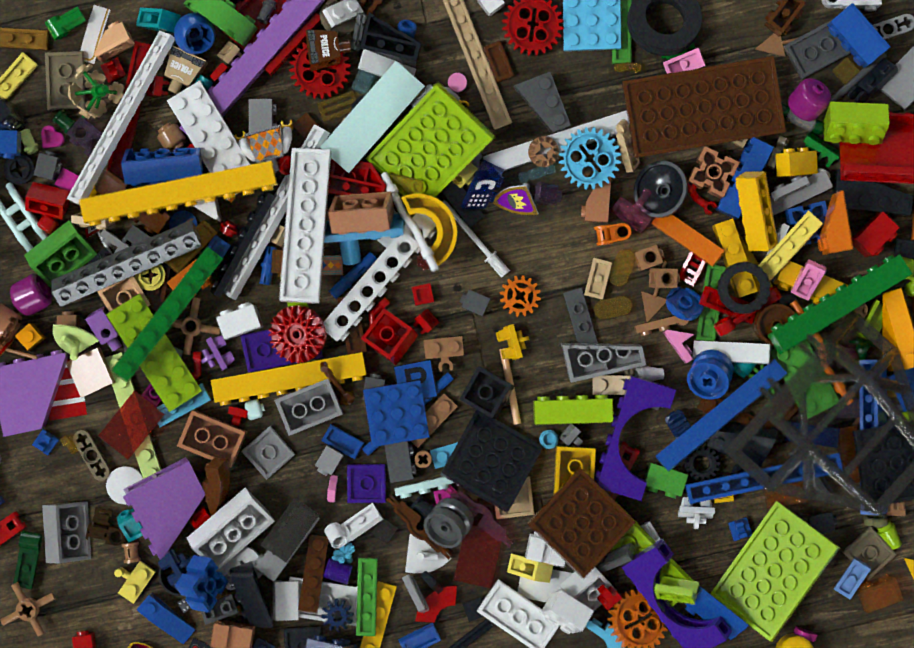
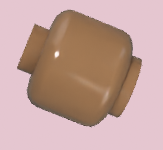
(171, 136)

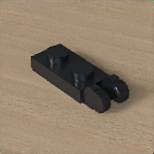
(873, 81)

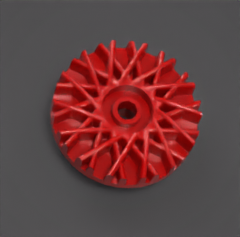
(286, 337)

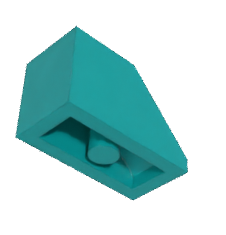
(157, 19)

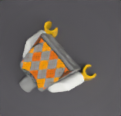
(267, 143)

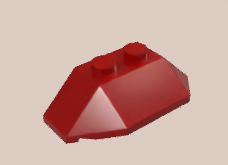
(359, 180)

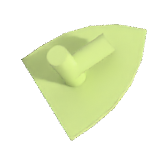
(73, 339)

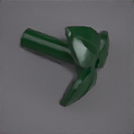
(862, 347)

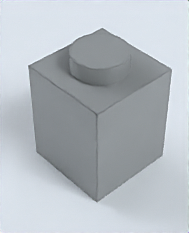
(328, 460)

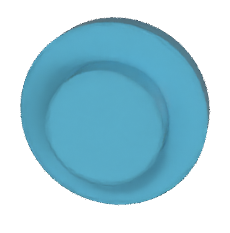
(548, 439)

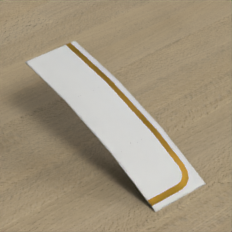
(94, 32)

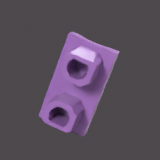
(214, 344)

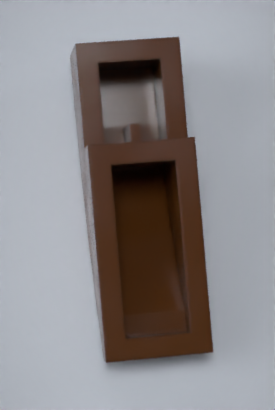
(847, 449)
(217, 484)

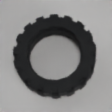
(763, 293)

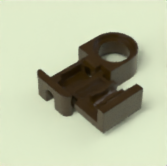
(99, 528)

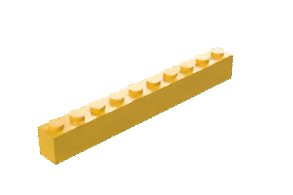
(178, 192)

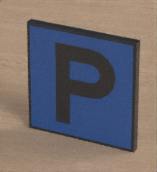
(418, 371)

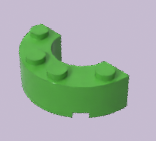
(225, 18)

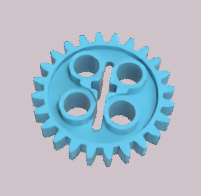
(604, 147)

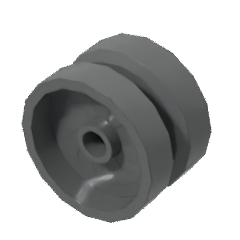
(448, 522)

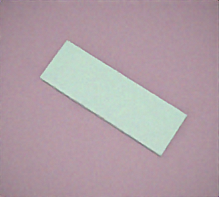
(372, 116)

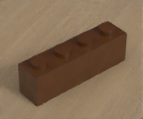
(112, 183)

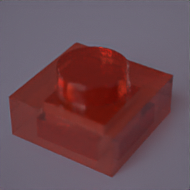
(422, 263)

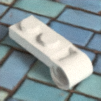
(869, 5)
(353, 527)

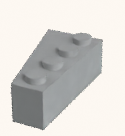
(599, 359)

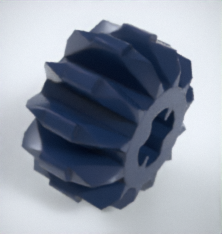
(677, 423)
(334, 608)

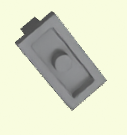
(111, 239)

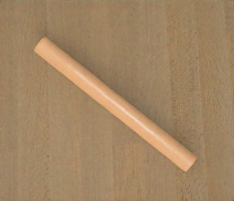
(512, 398)

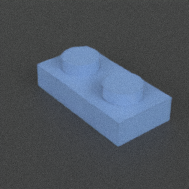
(852, 578)

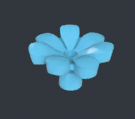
(344, 554)

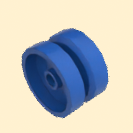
(710, 374)

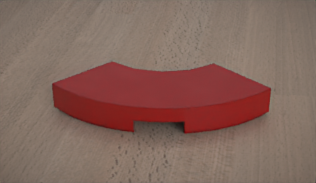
(437, 602)

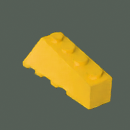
(735, 252)

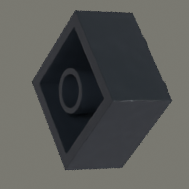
(487, 392)

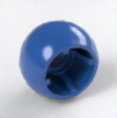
(199, 40)

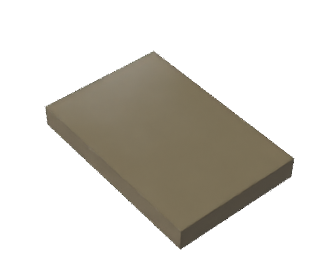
(60, 74)

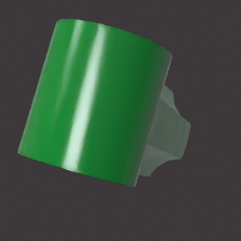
(61, 25)

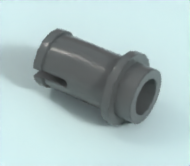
(266, 11)

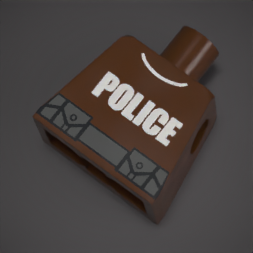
(324, 48)

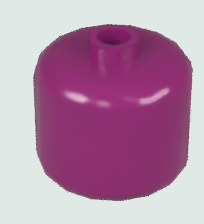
(809, 99)
(30, 294)

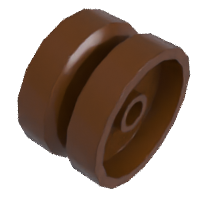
(767, 316)

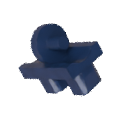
(171, 559)

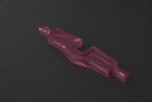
(487, 522)

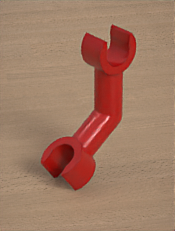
(699, 200)
(377, 309)
(197, 357)

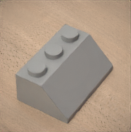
(309, 407)
(66, 532)

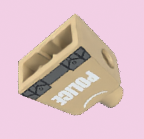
(183, 69)

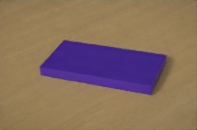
(260, 354)

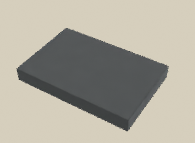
(814, 51)

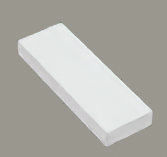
(378, 64)

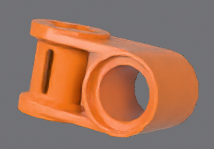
(610, 233)

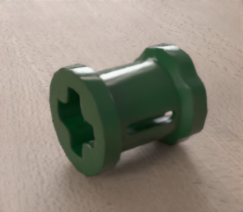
(63, 120)

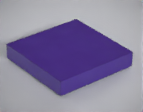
(366, 483)

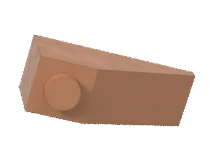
(597, 204)

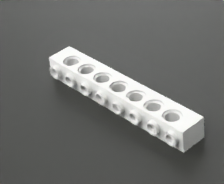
(338, 332)

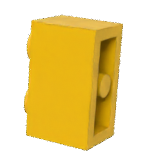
(796, 163)

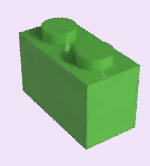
(660, 479)

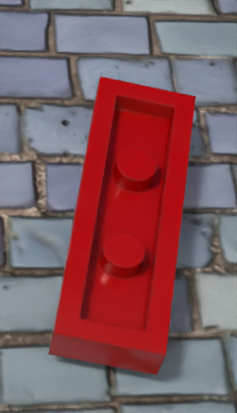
(711, 299)

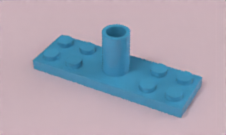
(349, 242)

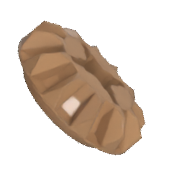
(552, 154)

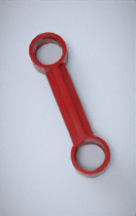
(729, 323)

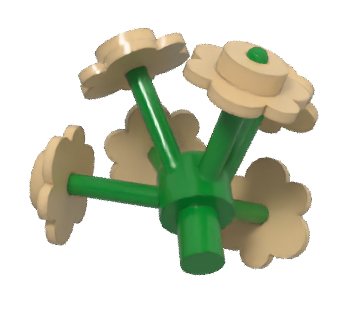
(94, 82)

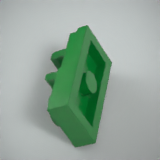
(825, 149)

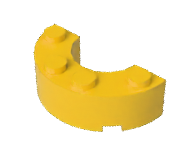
(442, 218)

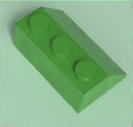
(60, 253)

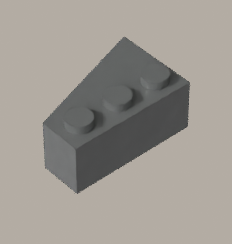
(544, 100)

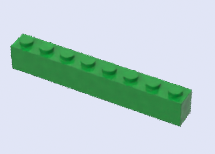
(839, 304)
(166, 314)

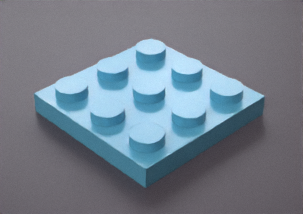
(592, 25)

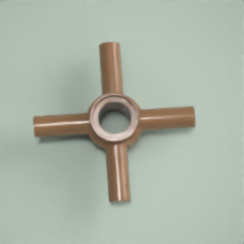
(199, 326)

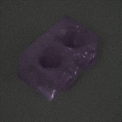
(91, 136)

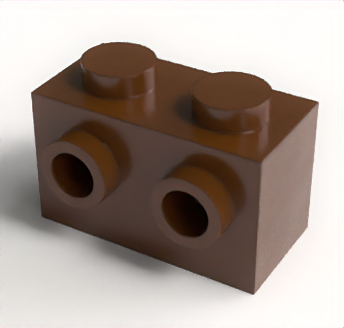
(780, 19)

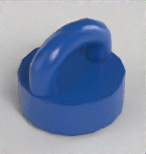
(407, 27)

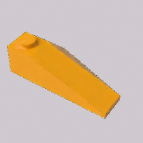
(898, 326)

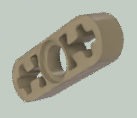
(88, 440)

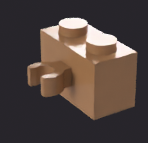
(443, 349)

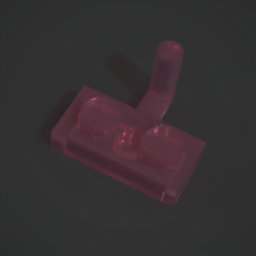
(631, 213)

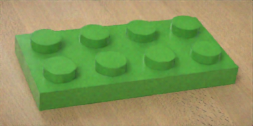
(819, 395)

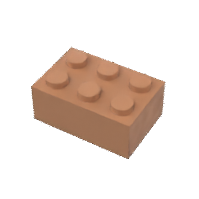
(361, 213)
(211, 437)

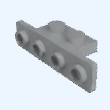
(798, 191)

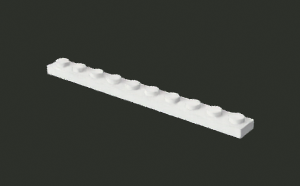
(121, 117)
(270, 222)

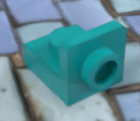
(128, 525)

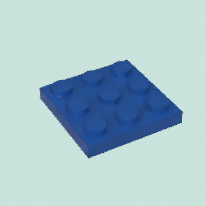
(396, 413)

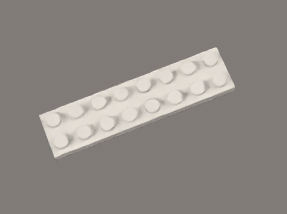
(305, 225)

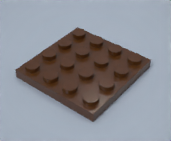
(581, 523)

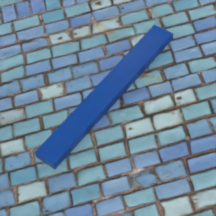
(719, 416)

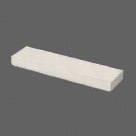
(736, 352)

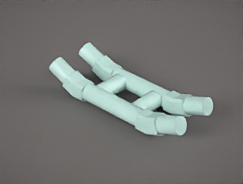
(31, 220)

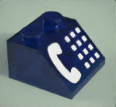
(483, 186)

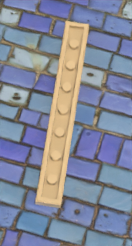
(478, 63)

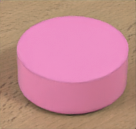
(457, 82)

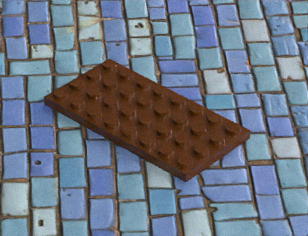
(703, 106)

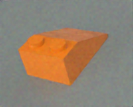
(835, 231)

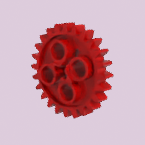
(516, 23)
(316, 85)

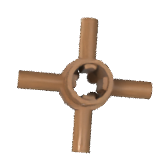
(21, 613)

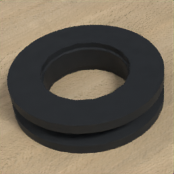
(659, 43)

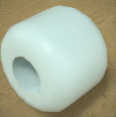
(254, 409)

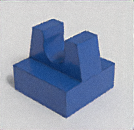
(45, 442)
(739, 529)

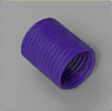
(338, 571)

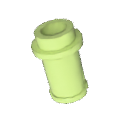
(28, 142)

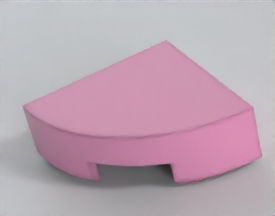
(332, 488)

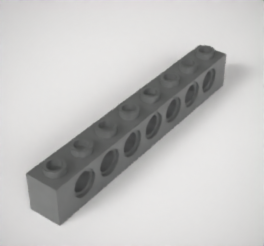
(126, 263)

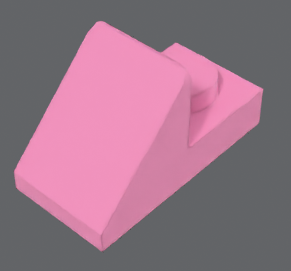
(684, 62)
(808, 279)
(676, 339)

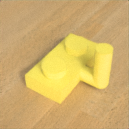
(135, 581)

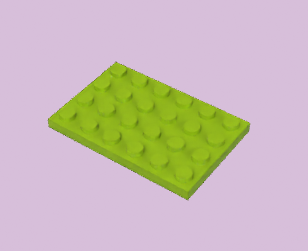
(432, 142)
(774, 571)

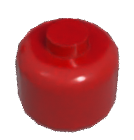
(48, 224)

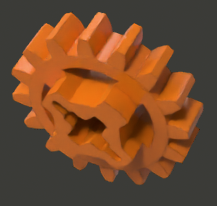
(530, 288)

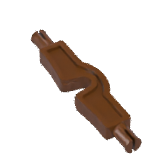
(412, 519)

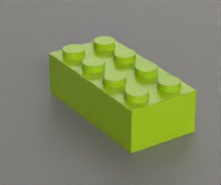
(573, 410)

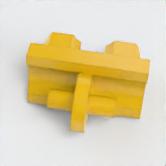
(515, 342)

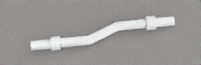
(426, 252)

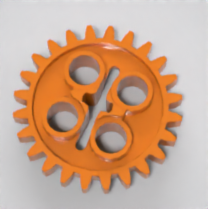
(645, 636)

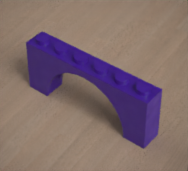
(638, 396)
(689, 632)

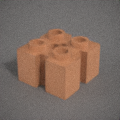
(724, 168)
(232, 635)

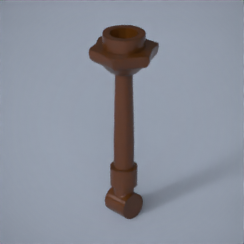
(346, 397)

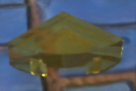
(634, 67)
(67, 441)

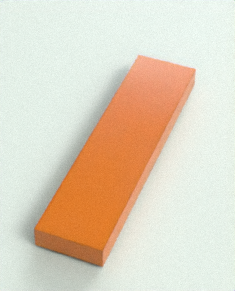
(689, 239)

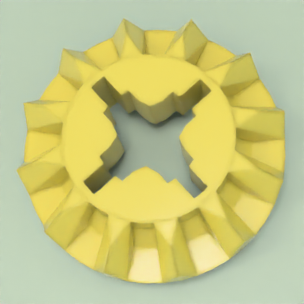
(157, 281)

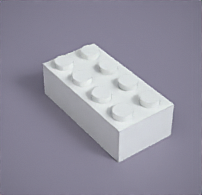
(231, 528)

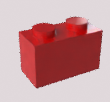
(47, 200)

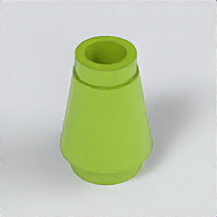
(890, 535)

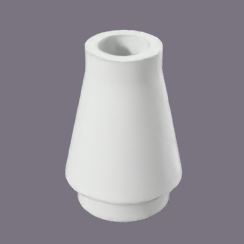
(649, 373)

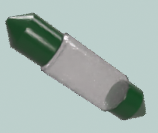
(811, 126)

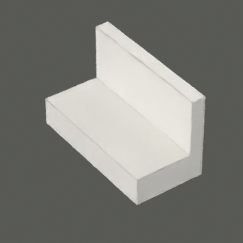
(285, 600)

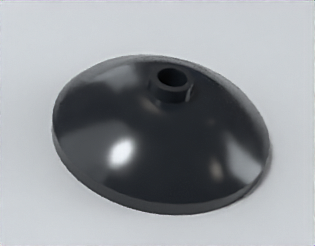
(657, 178)

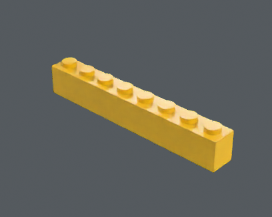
(285, 378)

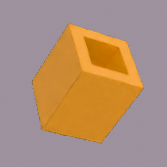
(30, 336)

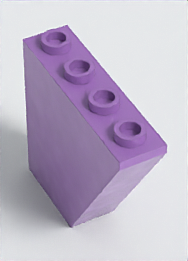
(29, 391)
(165, 503)

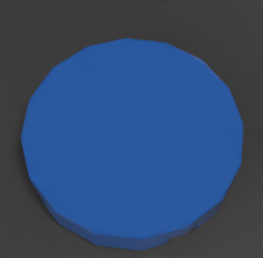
(684, 303)

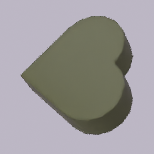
(875, 520)

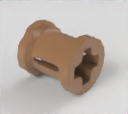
(422, 453)
(131, 552)

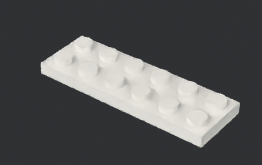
(207, 129)

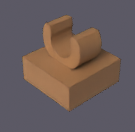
(896, 509)

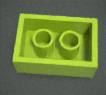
(856, 122)

